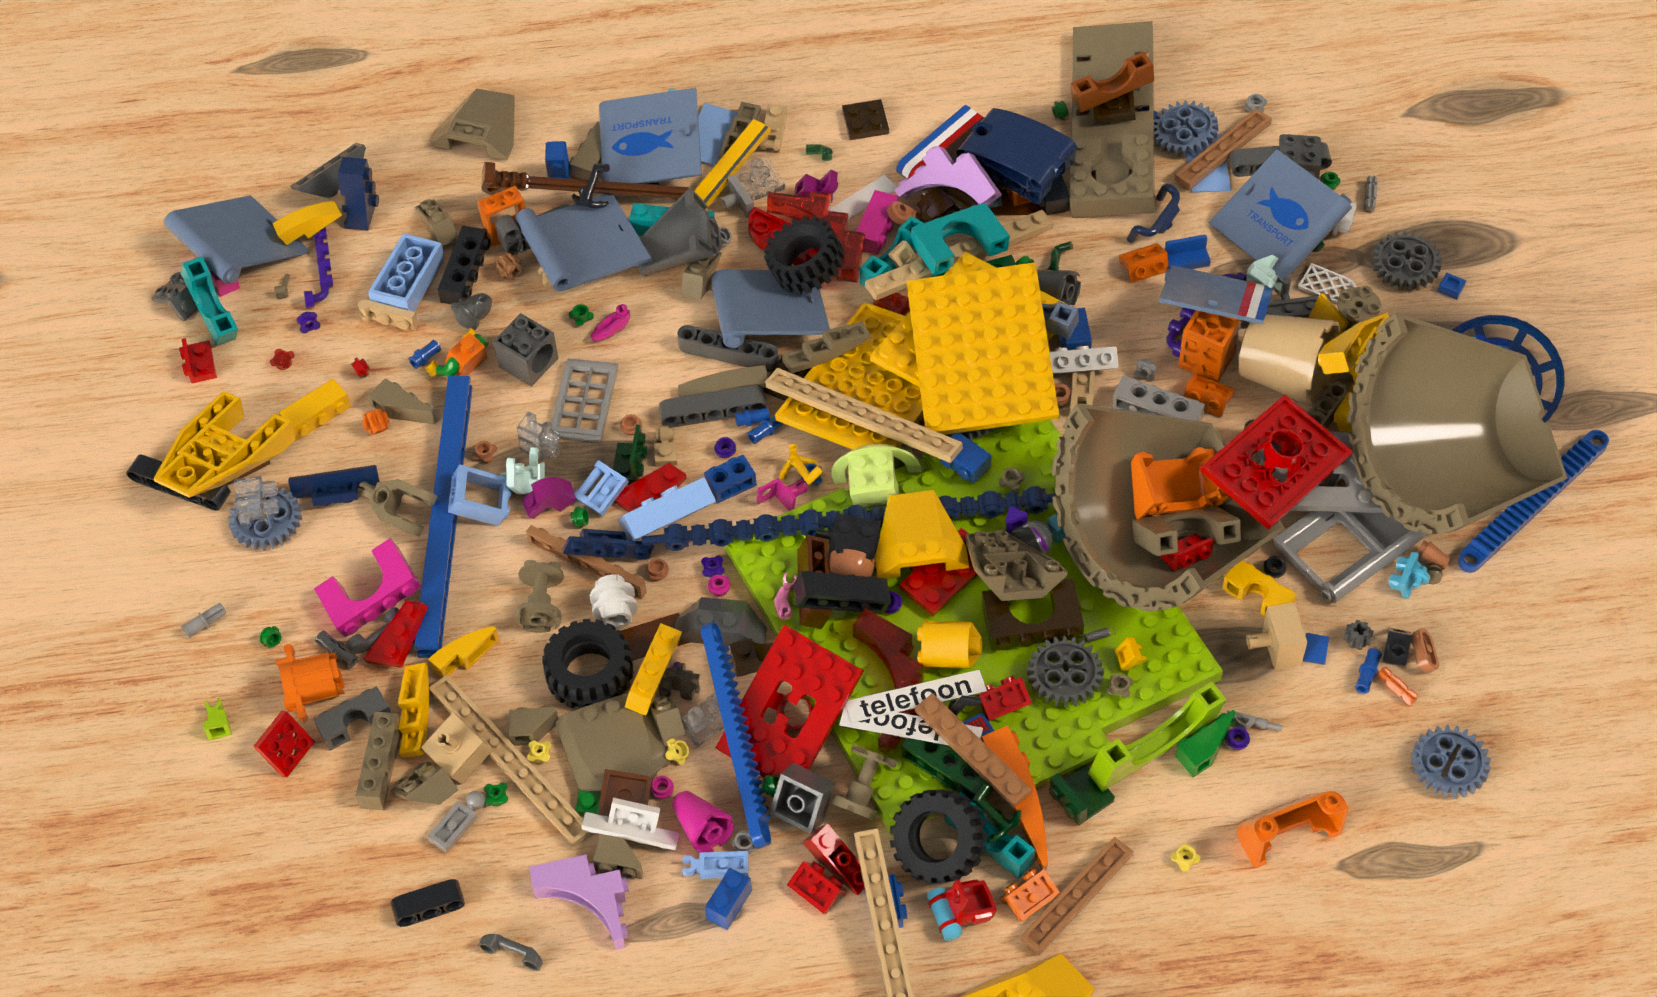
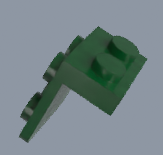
(1079, 795)

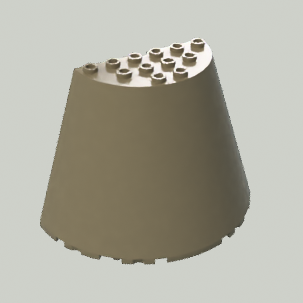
(1447, 427)
(1098, 506)

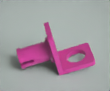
(785, 494)

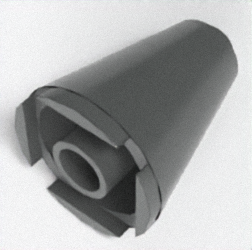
(1060, 284)

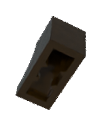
(934, 204)
(748, 656)

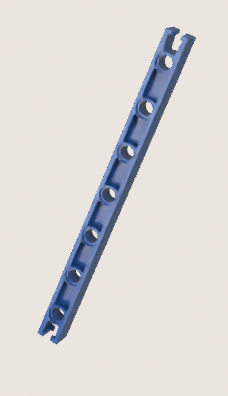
(443, 524)

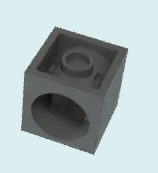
(526, 349)

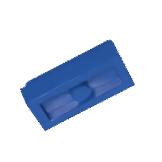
(1188, 252)

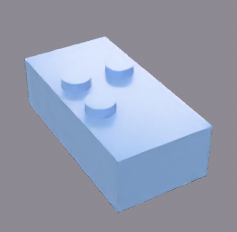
(407, 272)
(665, 510)

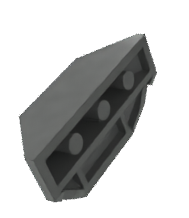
(325, 179)
(734, 618)

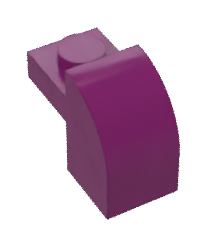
(827, 184)
(546, 493)

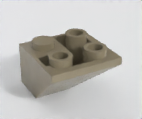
(426, 784)

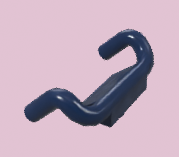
(1166, 217)

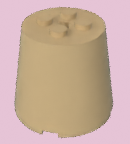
(1285, 355)

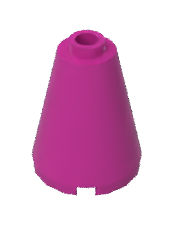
(702, 821)

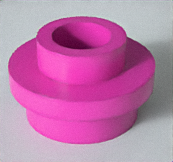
(719, 590)
(662, 781)

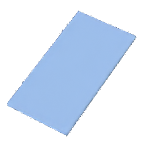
(713, 126)
(1215, 181)

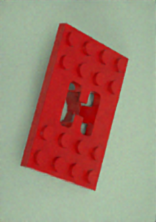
(1301, 441)
(811, 672)

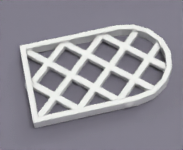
(1314, 267)

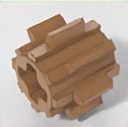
(509, 266)

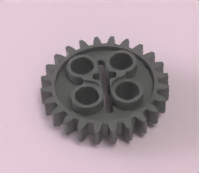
(1406, 261)
(1065, 654)

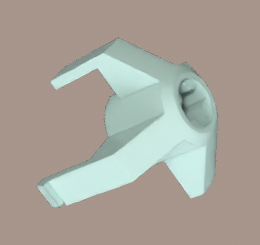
(1262, 272)
(521, 477)

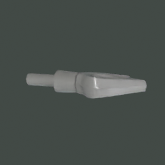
(1253, 721)

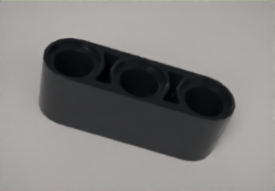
(427, 903)

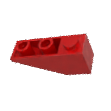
(835, 857)

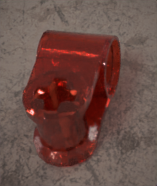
(895, 303)

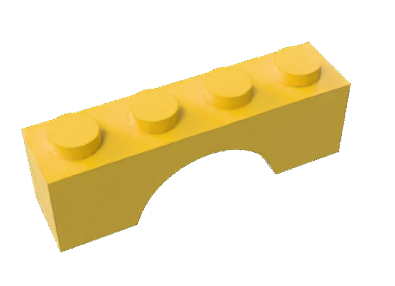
(652, 669)

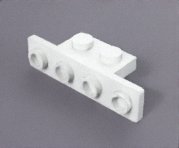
(1083, 359)
(633, 823)

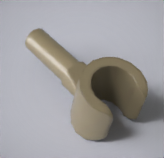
(282, 291)

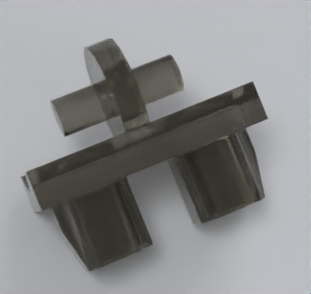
(680, 680)

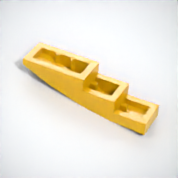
(415, 710)

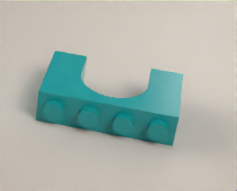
(974, 221)

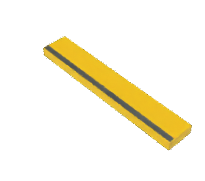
(732, 161)

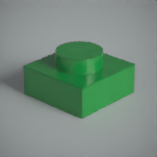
(587, 802)

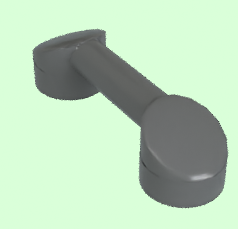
(358, 644)
(491, 942)

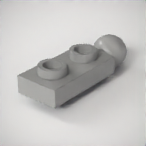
(456, 822)

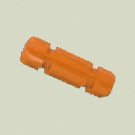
(1397, 686)

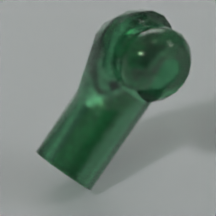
(819, 149)

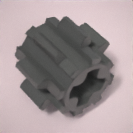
(1358, 634)

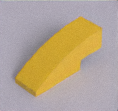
(306, 221)
(463, 651)

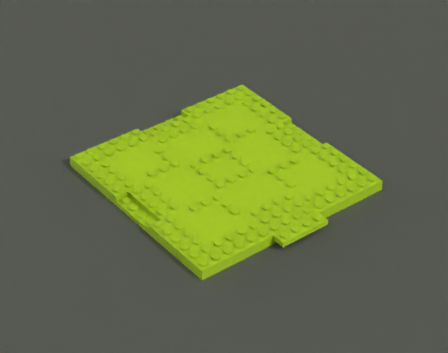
(1050, 735)

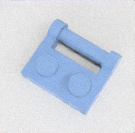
(604, 492)

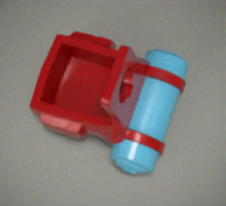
(961, 905)

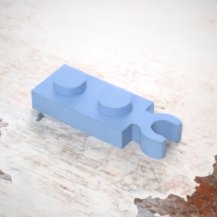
(716, 864)

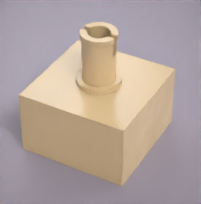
(1282, 636)
(457, 748)

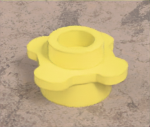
(677, 751)
(542, 757)
(1185, 850)

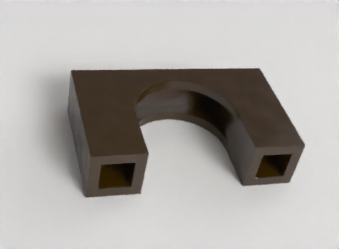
(1008, 632)

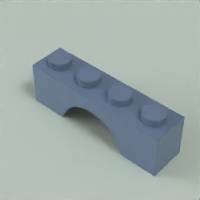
(1060, 318)

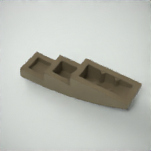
(745, 115)
(831, 345)
(725, 380)

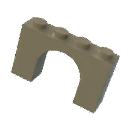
(1160, 532)

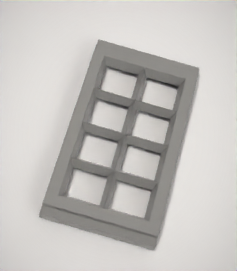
(590, 367)

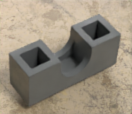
(334, 723)

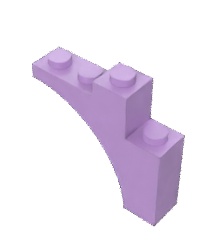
(941, 170)
(577, 882)

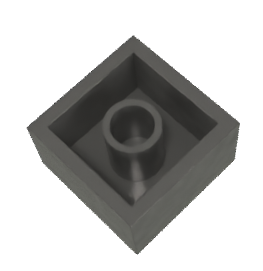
(802, 798)

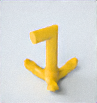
(798, 462)

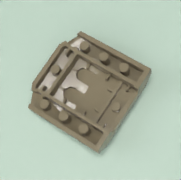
(611, 739)

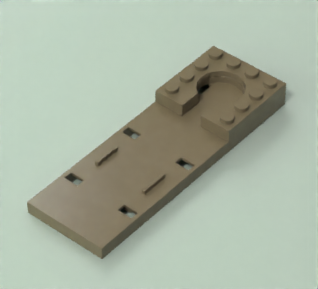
(1114, 147)

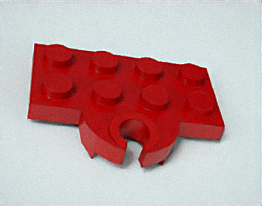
(934, 586)

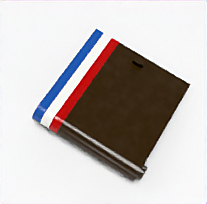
(949, 136)

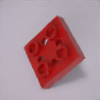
(271, 743)

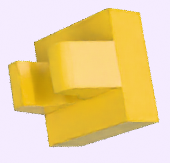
(1129, 654)

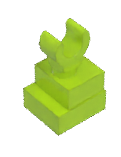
(217, 723)

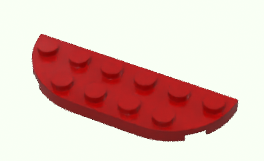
(763, 225)

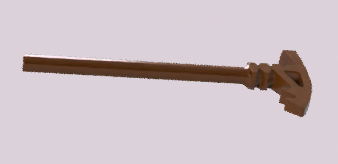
(498, 181)

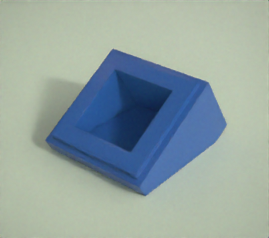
(1316, 648)

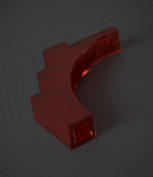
(893, 648)

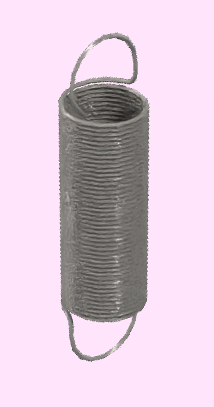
(1098, 634)

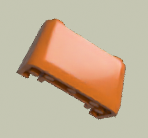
(1173, 484)
(1321, 810)

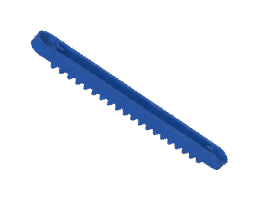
(1521, 513)
(736, 735)

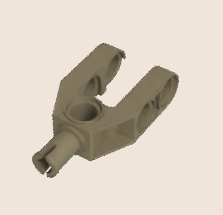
(387, 498)

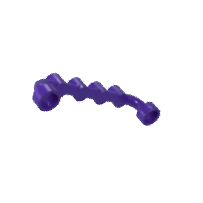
(323, 266)
(1176, 327)

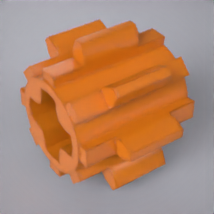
(375, 421)

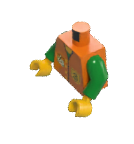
(462, 357)

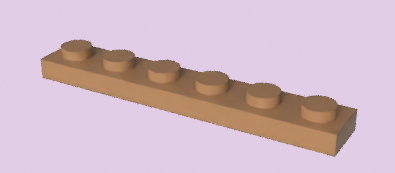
(1219, 151)
(594, 565)
(973, 750)
(1076, 896)

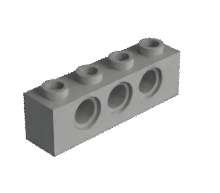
(1146, 398)

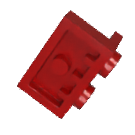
(198, 361)
(1190, 550)
(1004, 698)
(816, 886)

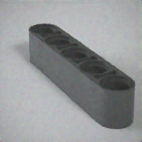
(1248, 160)
(710, 345)
(711, 406)

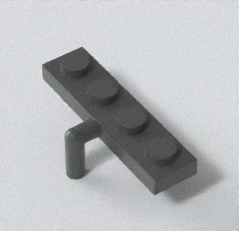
(1292, 307)

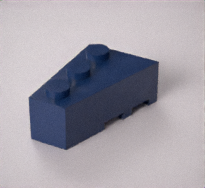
(359, 193)

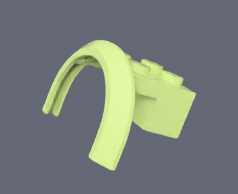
(872, 472)

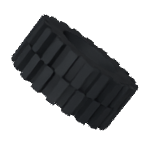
(792, 242)

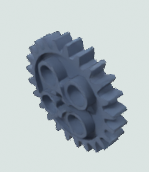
(1185, 128)
(276, 527)
(1473, 770)

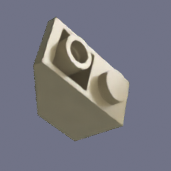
(667, 718)
(531, 724)
(615, 854)

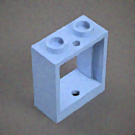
(460, 506)

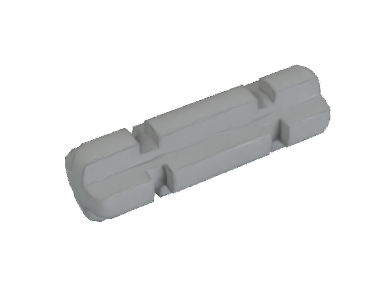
(1370, 193)

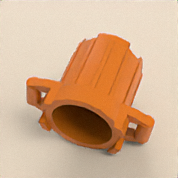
(308, 680)

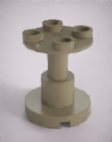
(1358, 304)
(539, 613)
(860, 790)

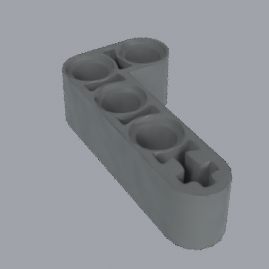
(511, 235)

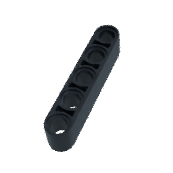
(144, 470)

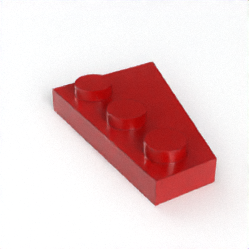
(650, 486)
(398, 636)

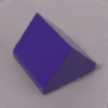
(1015, 519)

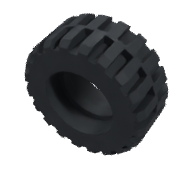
(583, 639)
(907, 836)

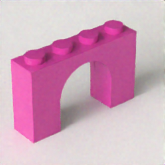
(396, 585)

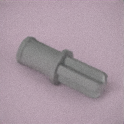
(204, 620)

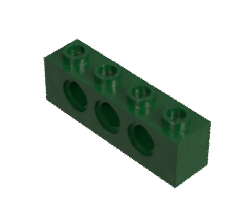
(934, 765)

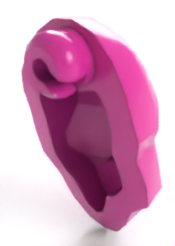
(611, 324)

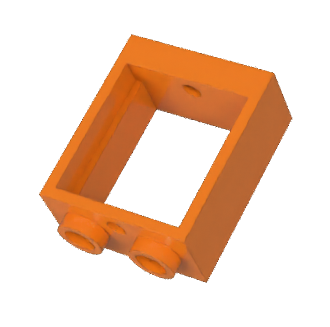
(493, 204)

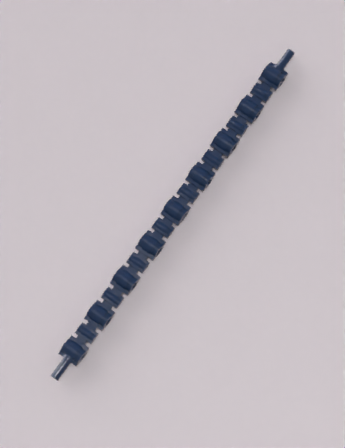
(767, 527)

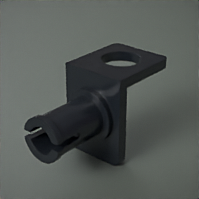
(1397, 646)

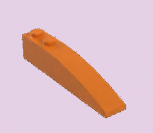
(1005, 746)

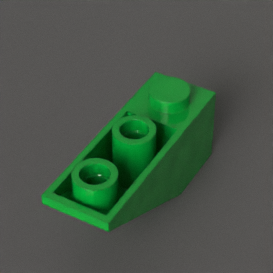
(1202, 748)

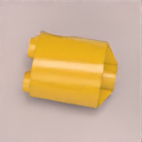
(949, 644)

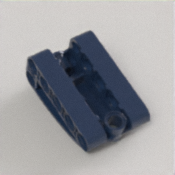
(1020, 152)

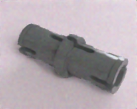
(332, 645)

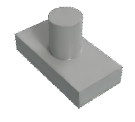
(737, 196)

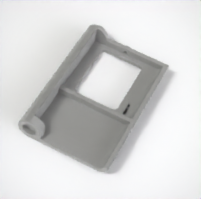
(1379, 534)

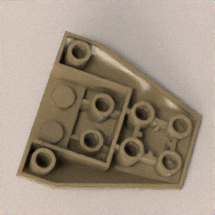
(482, 120)
(1012, 566)

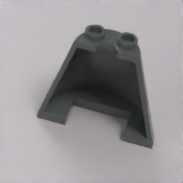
(681, 235)

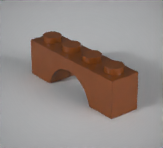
(1134, 74)

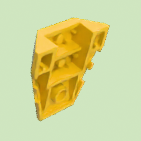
(916, 534)

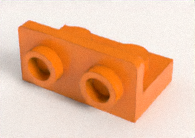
(1145, 262)
(1210, 393)
(1030, 894)

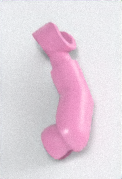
(781, 600)

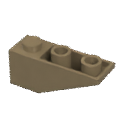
(587, 155)
(437, 222)
(697, 276)
(400, 404)

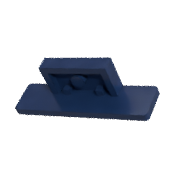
(333, 485)
(606, 544)

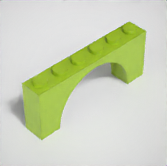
(1120, 760)

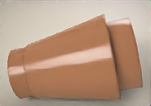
(1431, 554)

